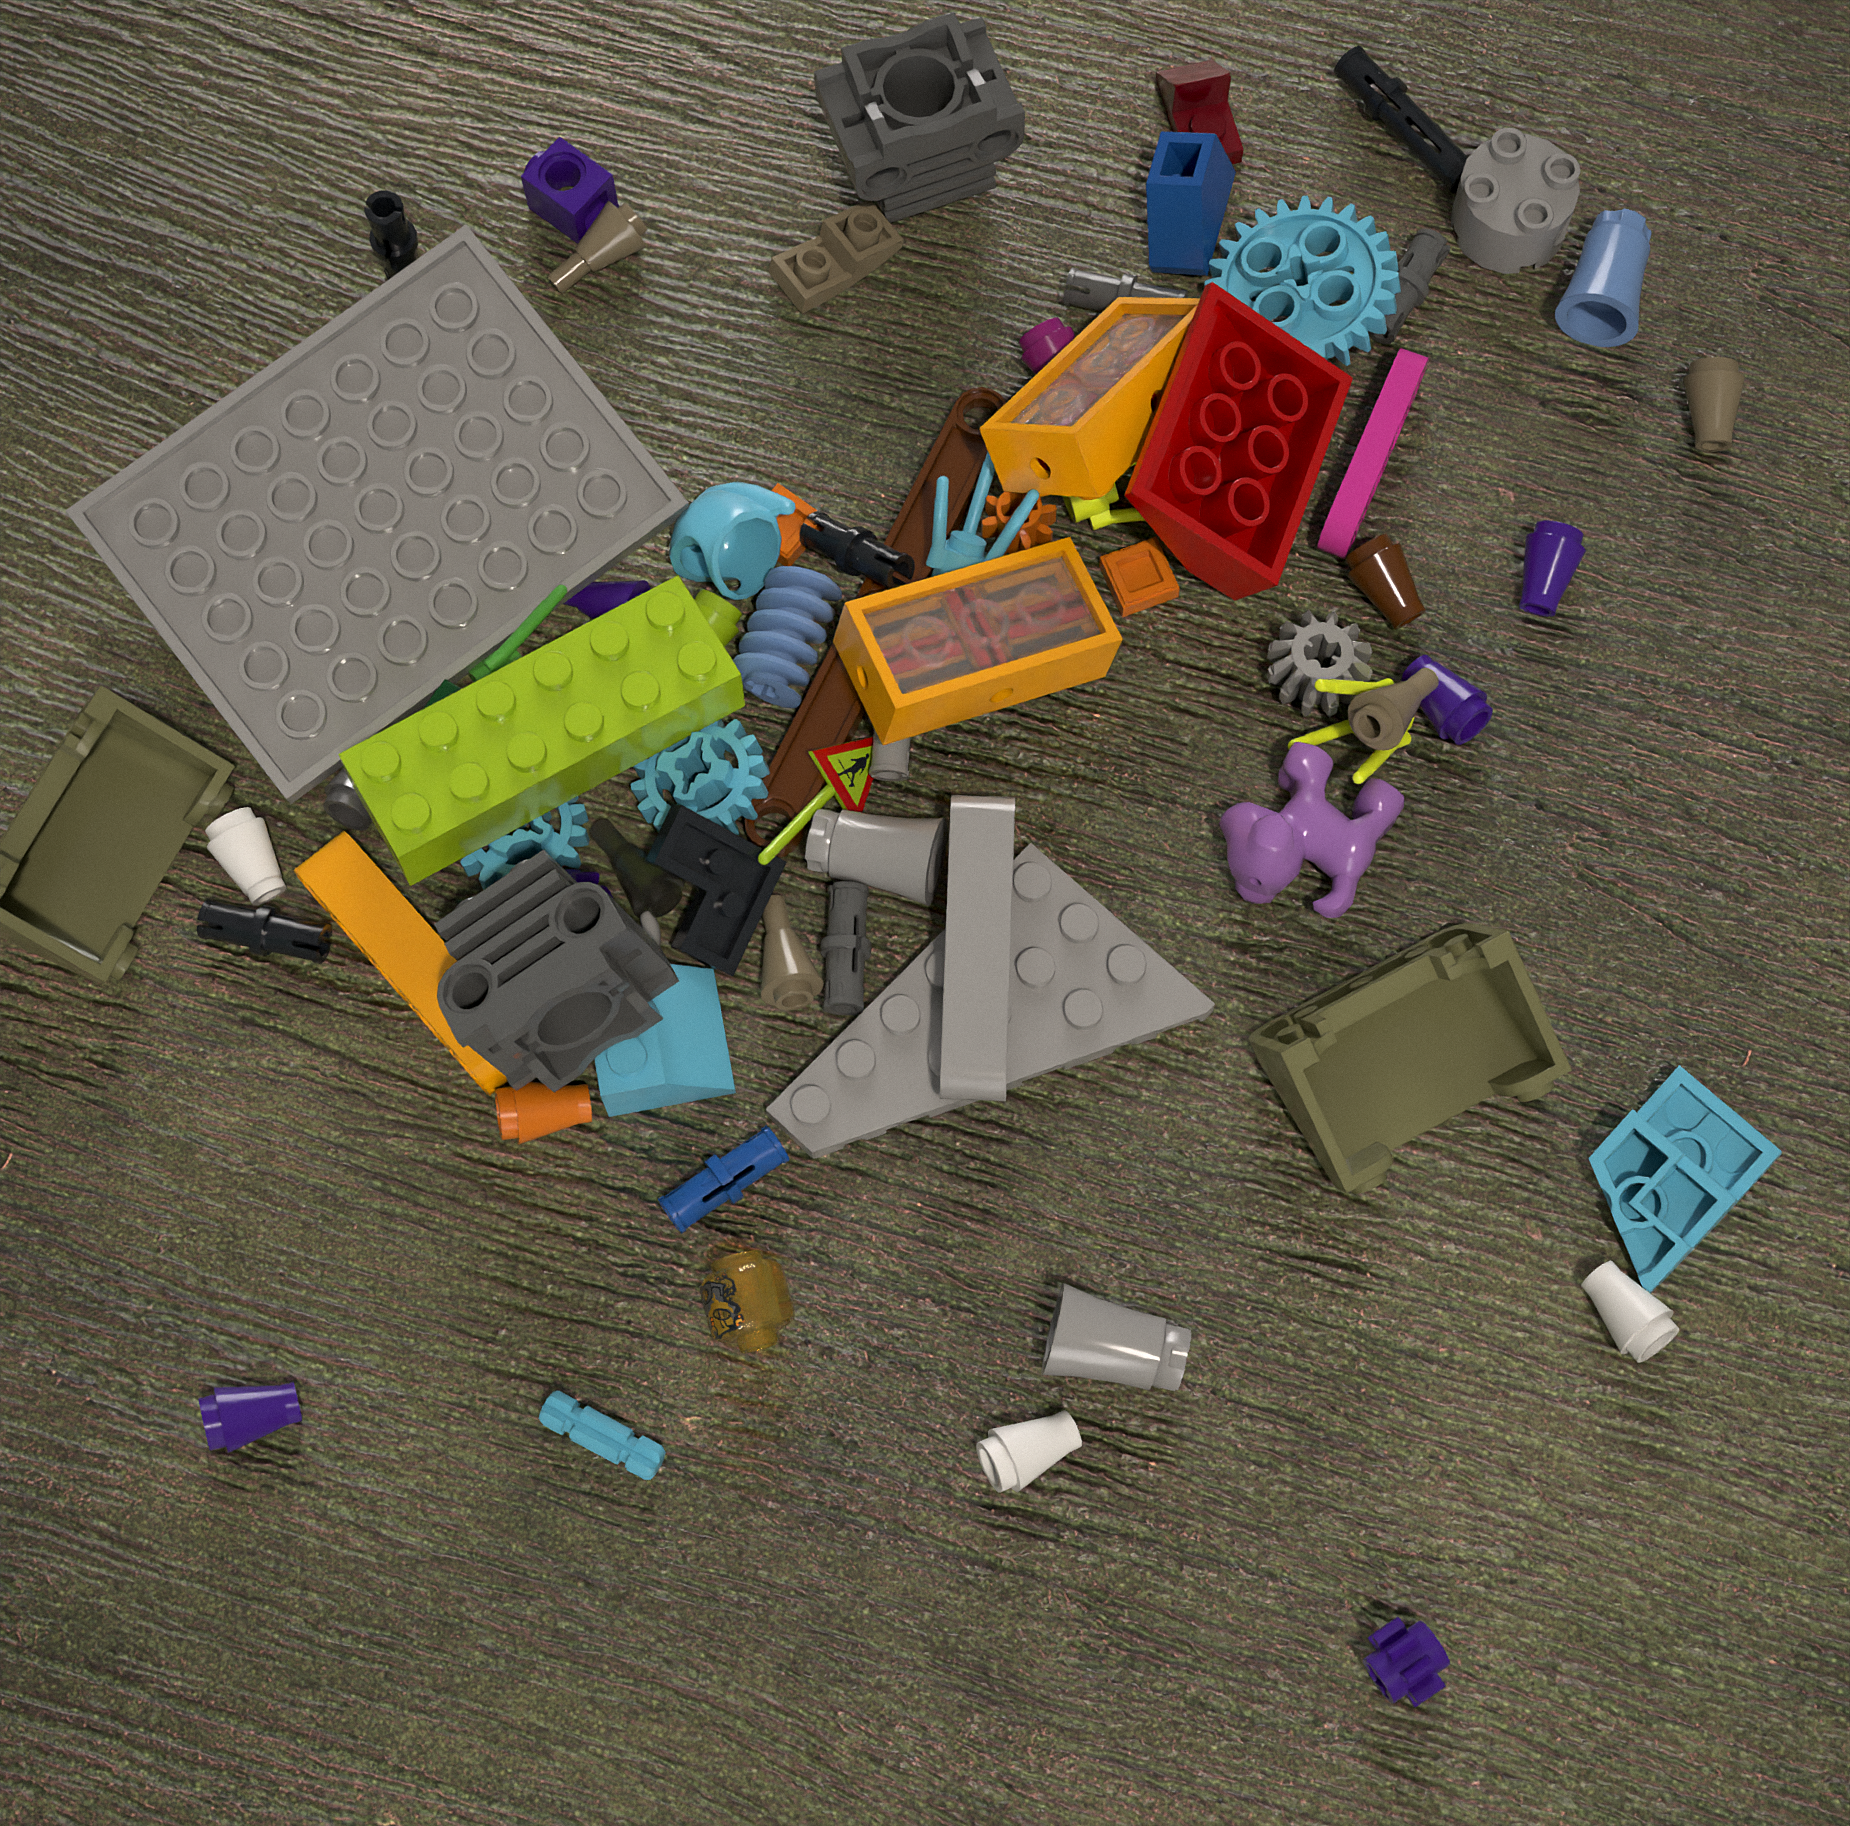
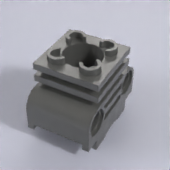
(921, 115)
(547, 974)

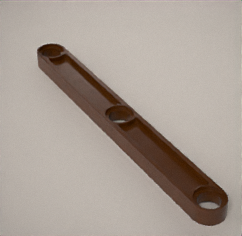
(832, 705)

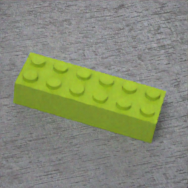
(544, 729)

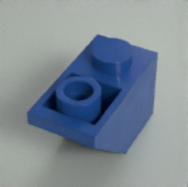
(1186, 201)

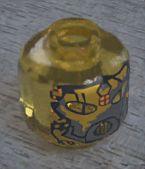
(747, 1301)

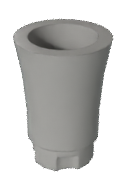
(879, 851)
(1113, 1343)

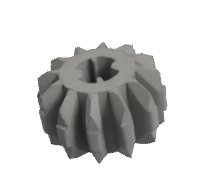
(1317, 653)

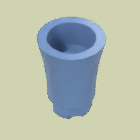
(1607, 282)

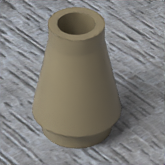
(1713, 401)

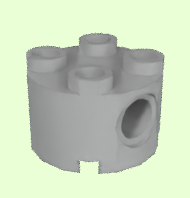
(1515, 201)

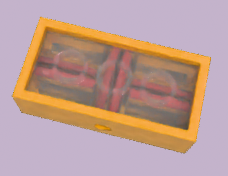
(1091, 403)
(976, 640)

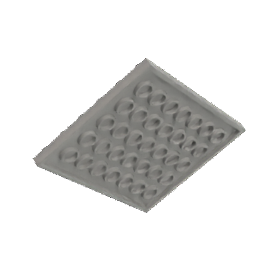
(377, 511)

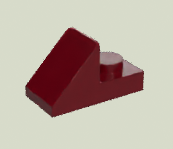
(1198, 103)

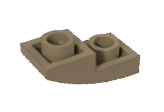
(841, 255)

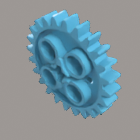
(1306, 283)

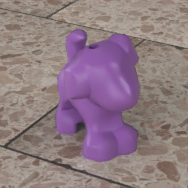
(1270, 846)

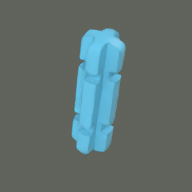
(602, 1435)

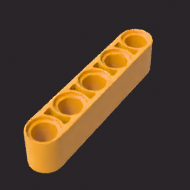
(391, 938)

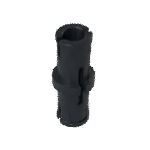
(391, 234)
(856, 550)
(264, 931)

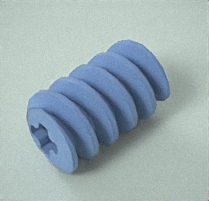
(780, 631)

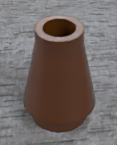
(1385, 579)

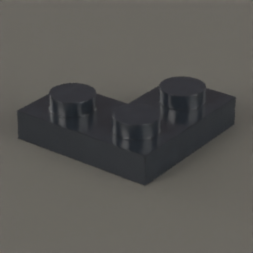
(728, 885)

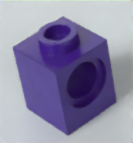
(571, 209)

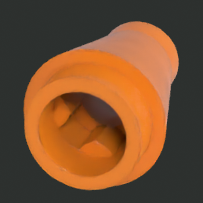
(540, 1111)

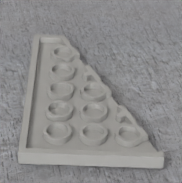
(1073, 997)

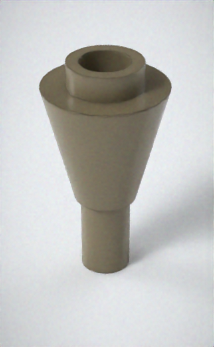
(608, 239)
(1384, 714)
(787, 970)

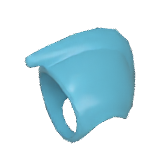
(730, 536)

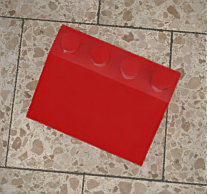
(1236, 445)

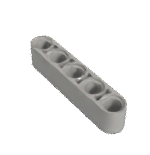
(977, 948)

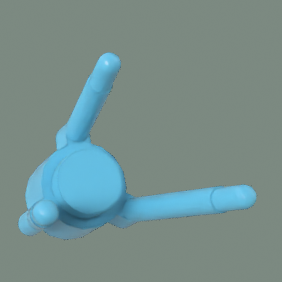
(964, 546)

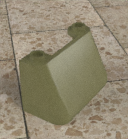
(103, 835)
(1410, 1049)

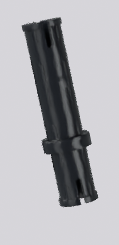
(1360, 73)

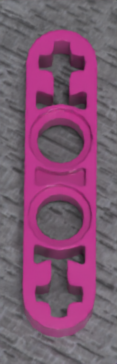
(1372, 453)

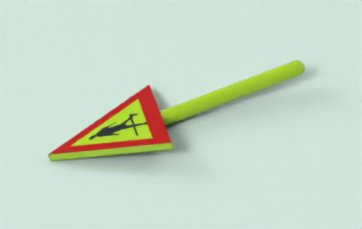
(847, 778)

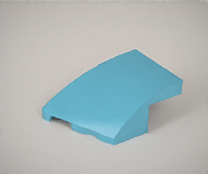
(1677, 1172)

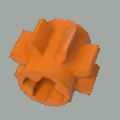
(1033, 531)

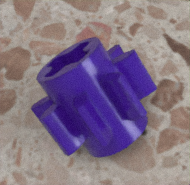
(1406, 1662)

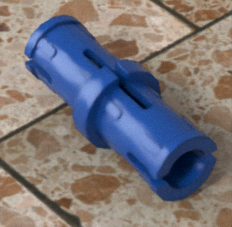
(723, 1179)

